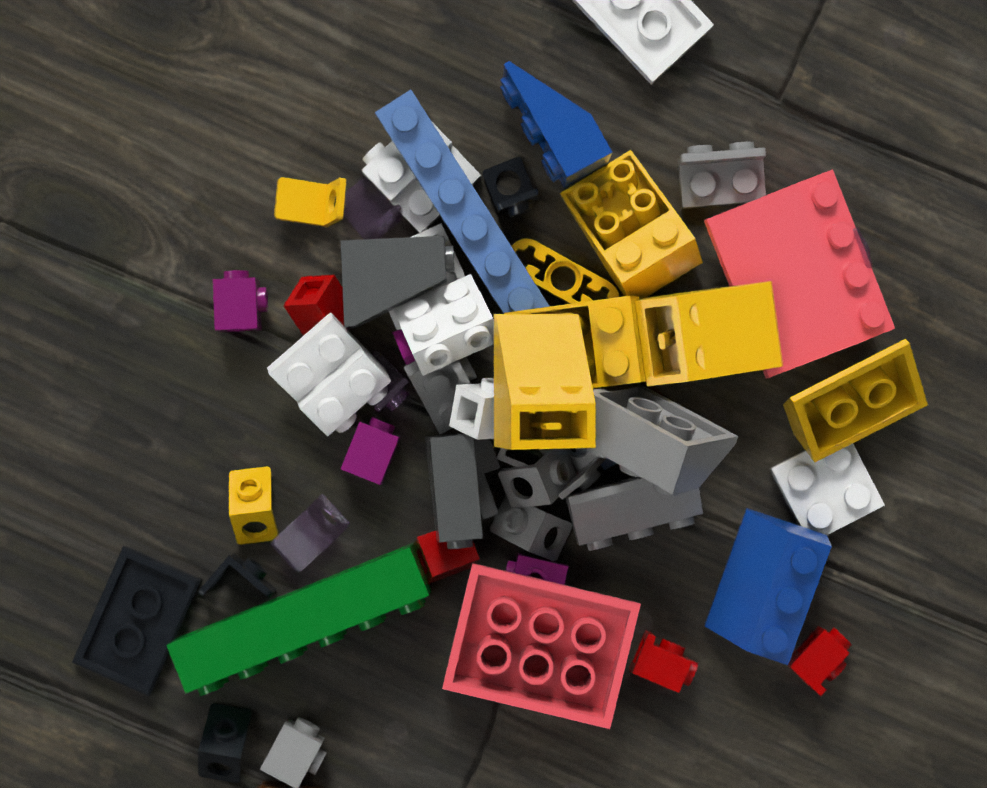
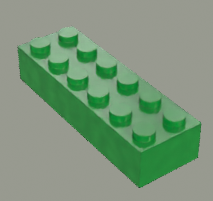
(299, 618)

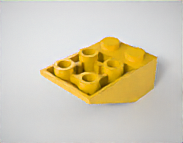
(632, 227)
(708, 333)
(609, 338)
(542, 383)

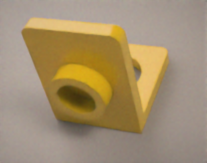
(310, 201)
(251, 502)

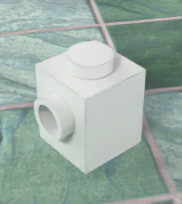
(474, 409)

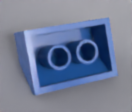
(768, 585)

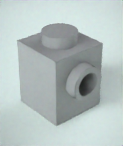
(295, 752)

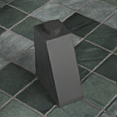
(390, 273)
(454, 489)

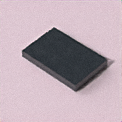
(136, 620)

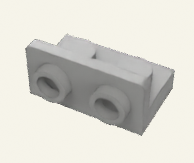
(721, 177)
(439, 388)

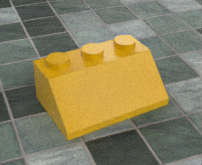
(856, 401)

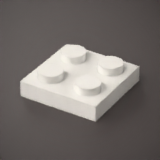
(828, 491)

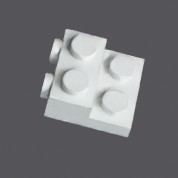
(399, 185)
(446, 324)
(330, 375)

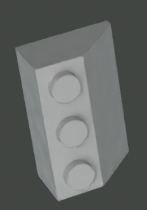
(657, 438)
(628, 508)

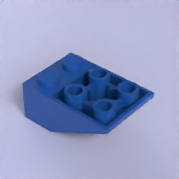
(564, 130)

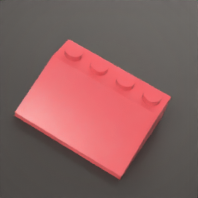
(816, 270)
(541, 646)

